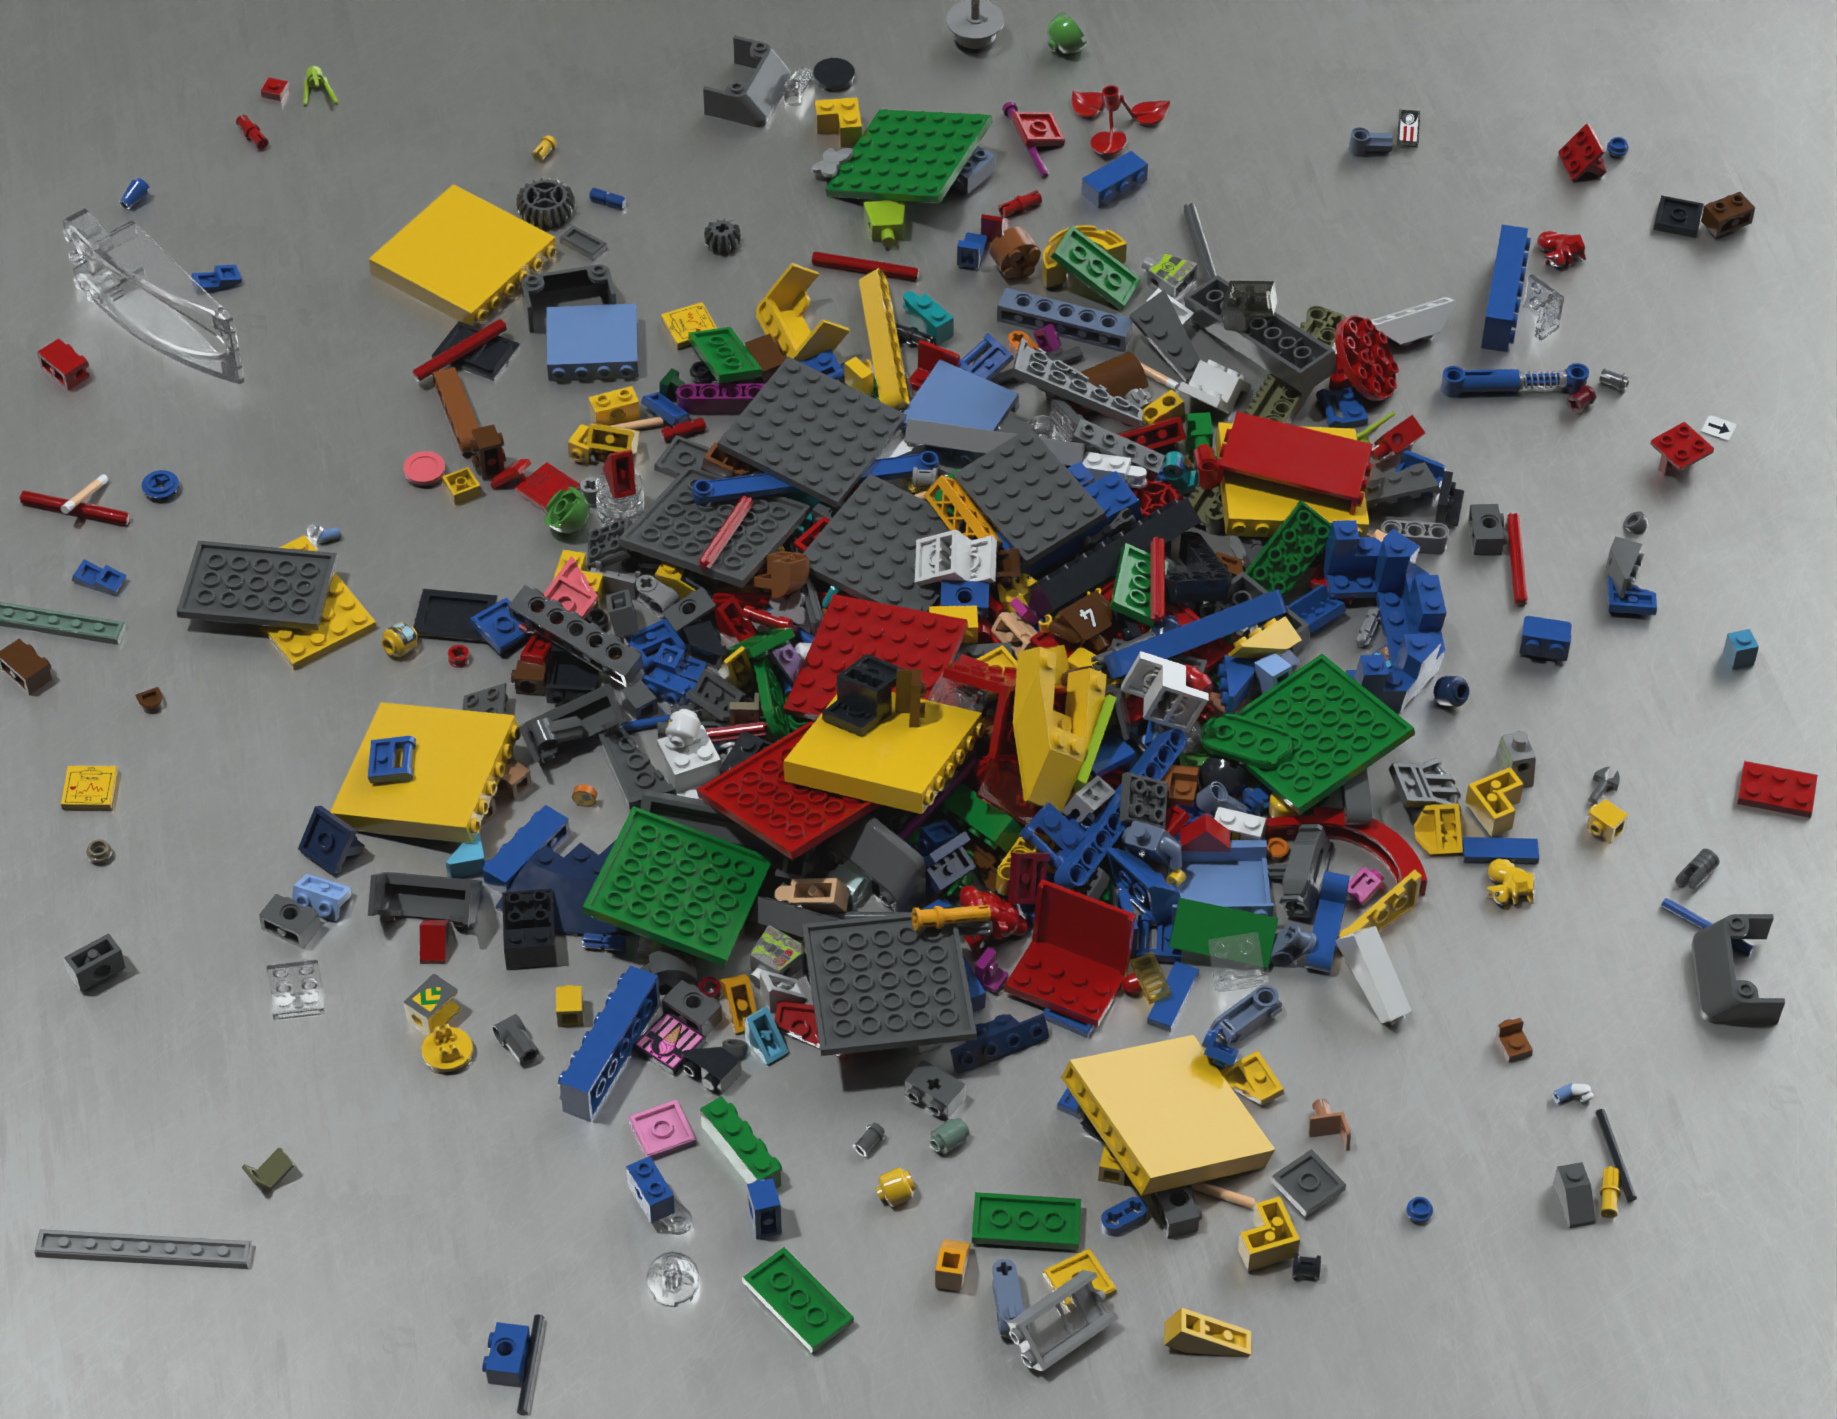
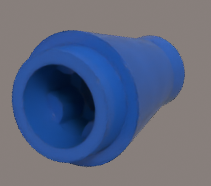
(134, 193)

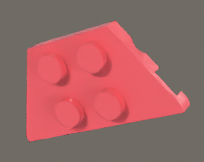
(571, 590)

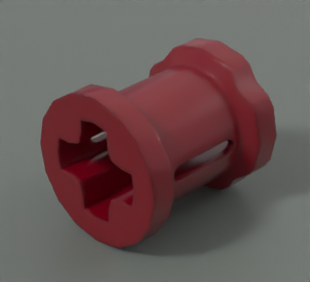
(1578, 401)

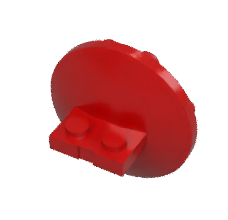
(1363, 359)

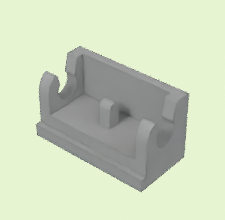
(617, 582)
(1089, 798)

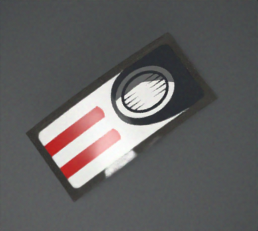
(1408, 128)

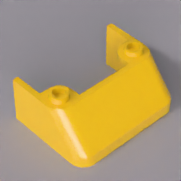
(782, 317)

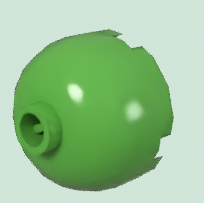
(1065, 35)
(567, 511)

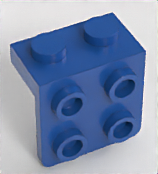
(1545, 638)

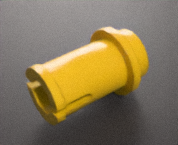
(547, 144)

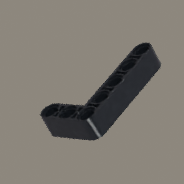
(1207, 576)

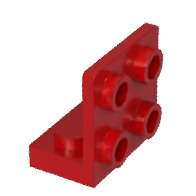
(927, 359)

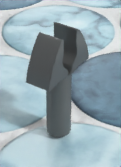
(1600, 777)

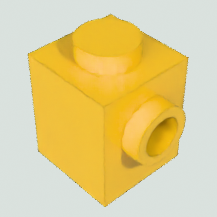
(1606, 820)

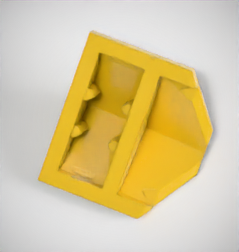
(1439, 829)

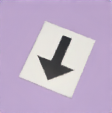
(1719, 427)

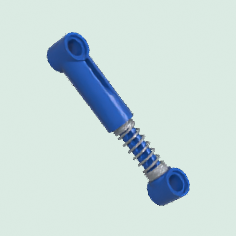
(1459, 381)

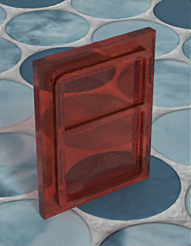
(1003, 790)

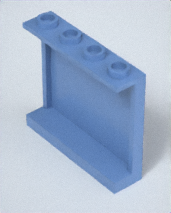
(592, 342)
(960, 400)
(1228, 878)

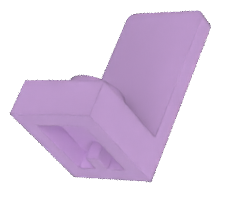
(787, 660)

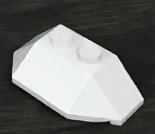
(1416, 322)

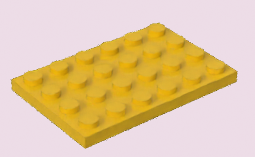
(341, 622)

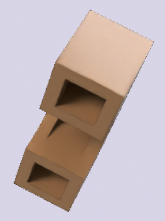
(513, 783)

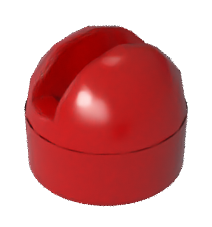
(1131, 984)

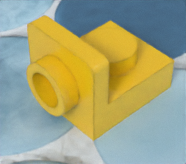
(577, 445)

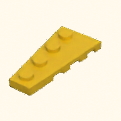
(1389, 907)

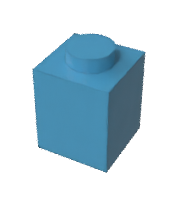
(1740, 649)

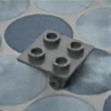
(487, 700)

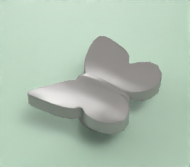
(831, 161)
(790, 608)

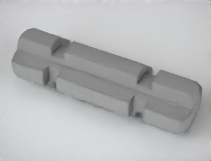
(1368, 628)

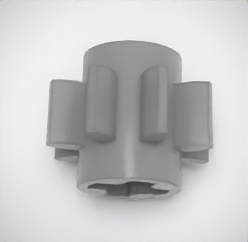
(1139, 398)

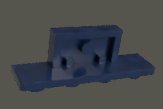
(998, 1039)

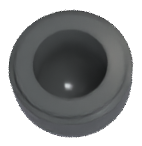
(1639, 526)
(736, 1047)

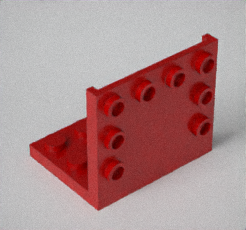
(1004, 683)
(1074, 955)

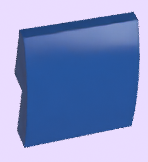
(1111, 755)

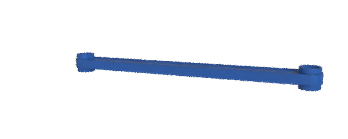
(764, 484)

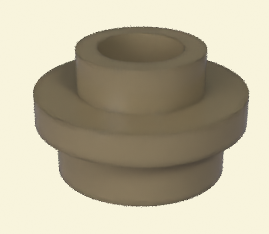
(94, 849)

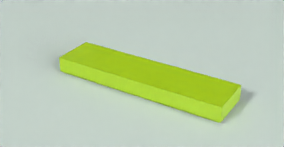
(1095, 742)

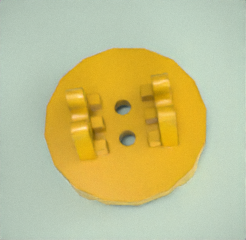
(447, 1049)

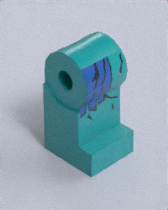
(1179, 474)

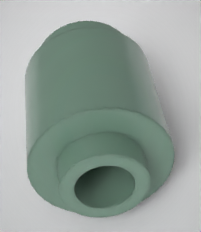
(949, 1135)

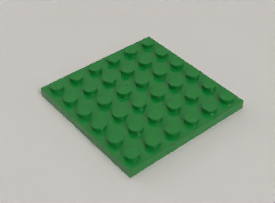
(909, 156)
(1333, 732)
(677, 886)

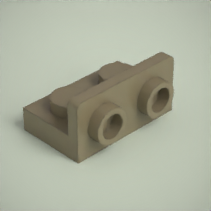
(746, 712)

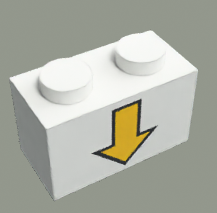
(1241, 825)

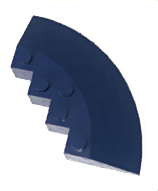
(571, 884)

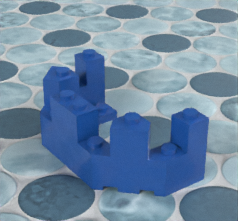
(1408, 607)

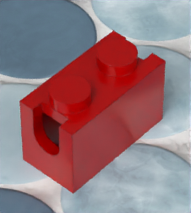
(63, 364)

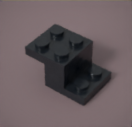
(863, 695)

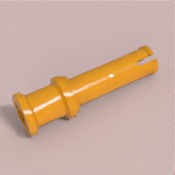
(939, 917)

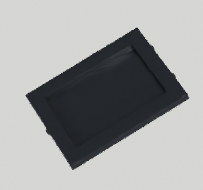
(483, 361)
(449, 613)

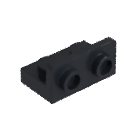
(1449, 501)

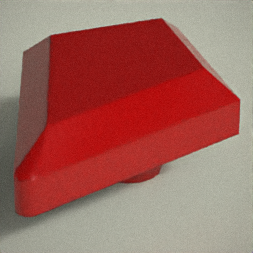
(513, 470)

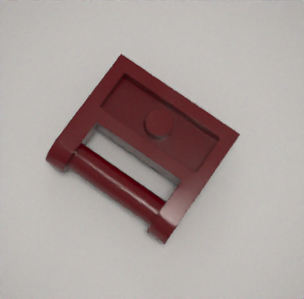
(1024, 876)

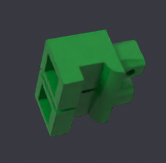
(1198, 432)

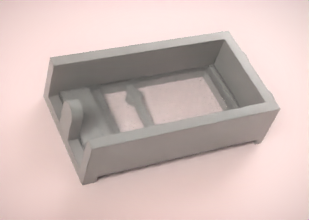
(1060, 1322)

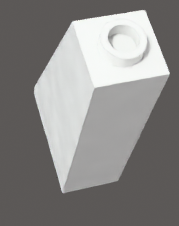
(1375, 974)

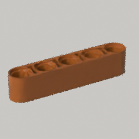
(456, 407)

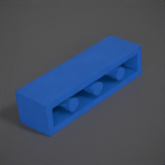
(544, 828)

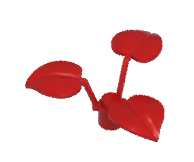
(1090, 103)

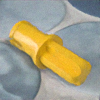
(1610, 1192)

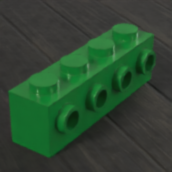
(981, 817)
(738, 1142)

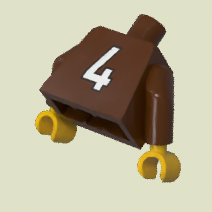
(1083, 621)

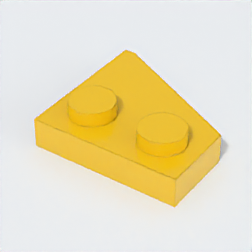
(1253, 1079)

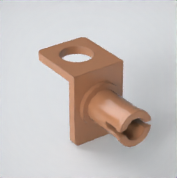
(1328, 1123)

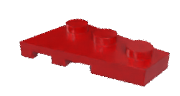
(799, 1022)

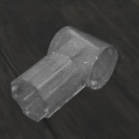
(797, 85)

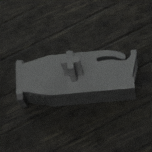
(1303, 872)

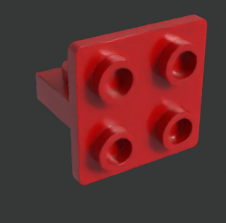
(1583, 153)
(1680, 448)

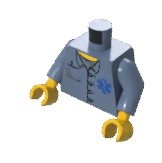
(1156, 846)

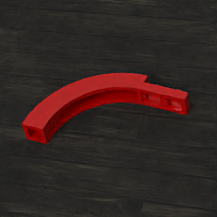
(1375, 838)

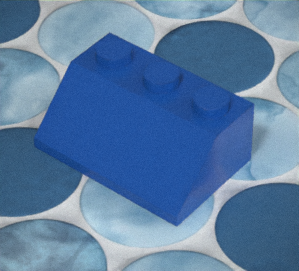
(1145, 886)

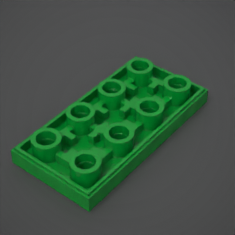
(1290, 550)
(1199, 921)

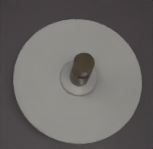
(975, 22)

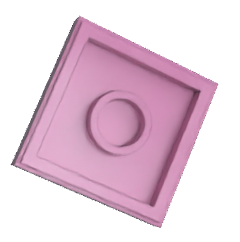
(662, 1130)

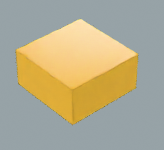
(859, 376)
(461, 485)

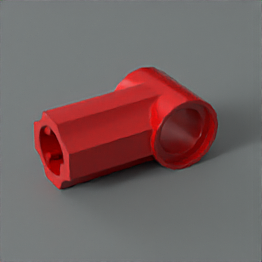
(1205, 464)

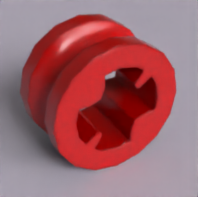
(458, 662)

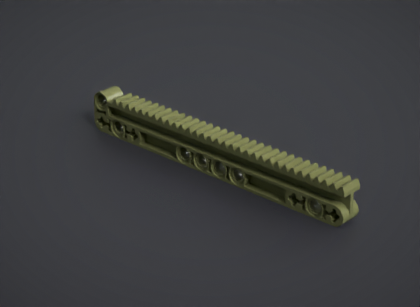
(1274, 402)

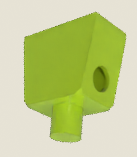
(885, 220)

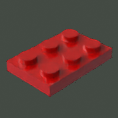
(1777, 789)

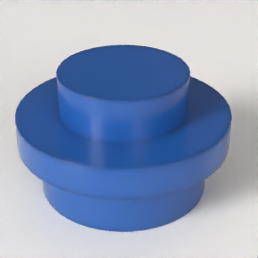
(1617, 146)
(1419, 1209)

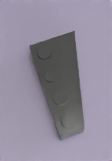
(1244, 589)

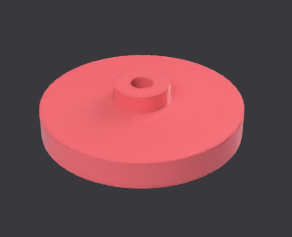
(424, 468)

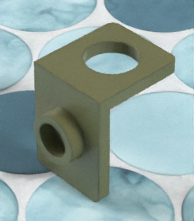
(271, 1171)

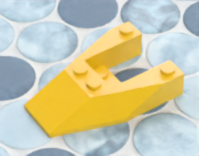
(1048, 742)

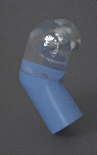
(322, 535)

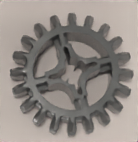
(545, 202)

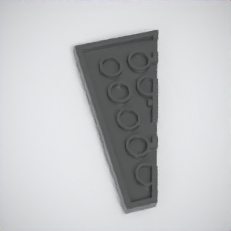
(1071, 385)

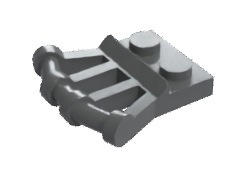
(1414, 784)

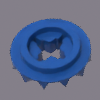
(163, 478)

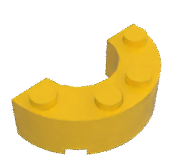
(1056, 274)

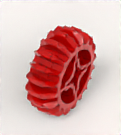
(1155, 496)

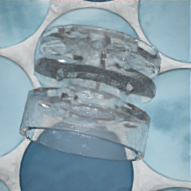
(616, 509)

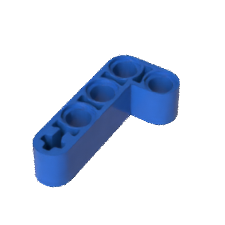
(1328, 921)

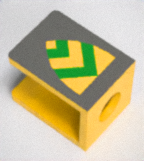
(431, 1005)

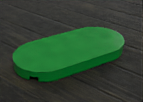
(771, 698)
(1247, 741)

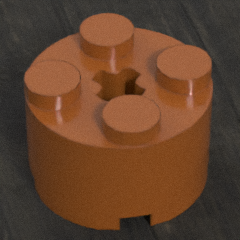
(1015, 253)

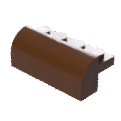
(1117, 375)

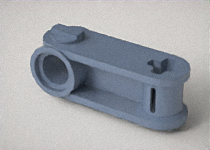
(1248, 1015)
(1006, 1294)

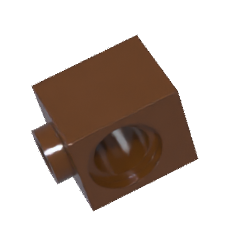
(529, 678)

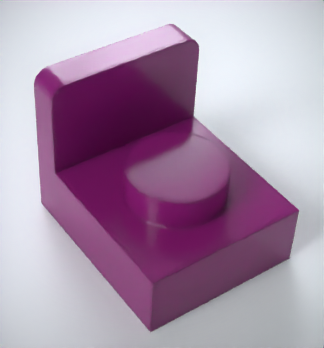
(1047, 338)
(988, 972)

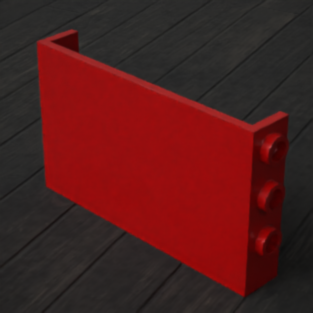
(1296, 457)

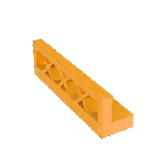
(963, 506)

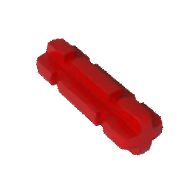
(683, 429)

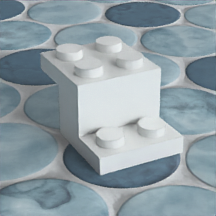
(1215, 385)
(955, 558)
(1164, 691)
(690, 765)

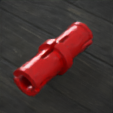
(252, 132)
(1020, 204)

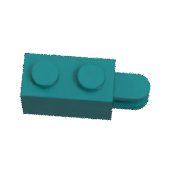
(928, 316)

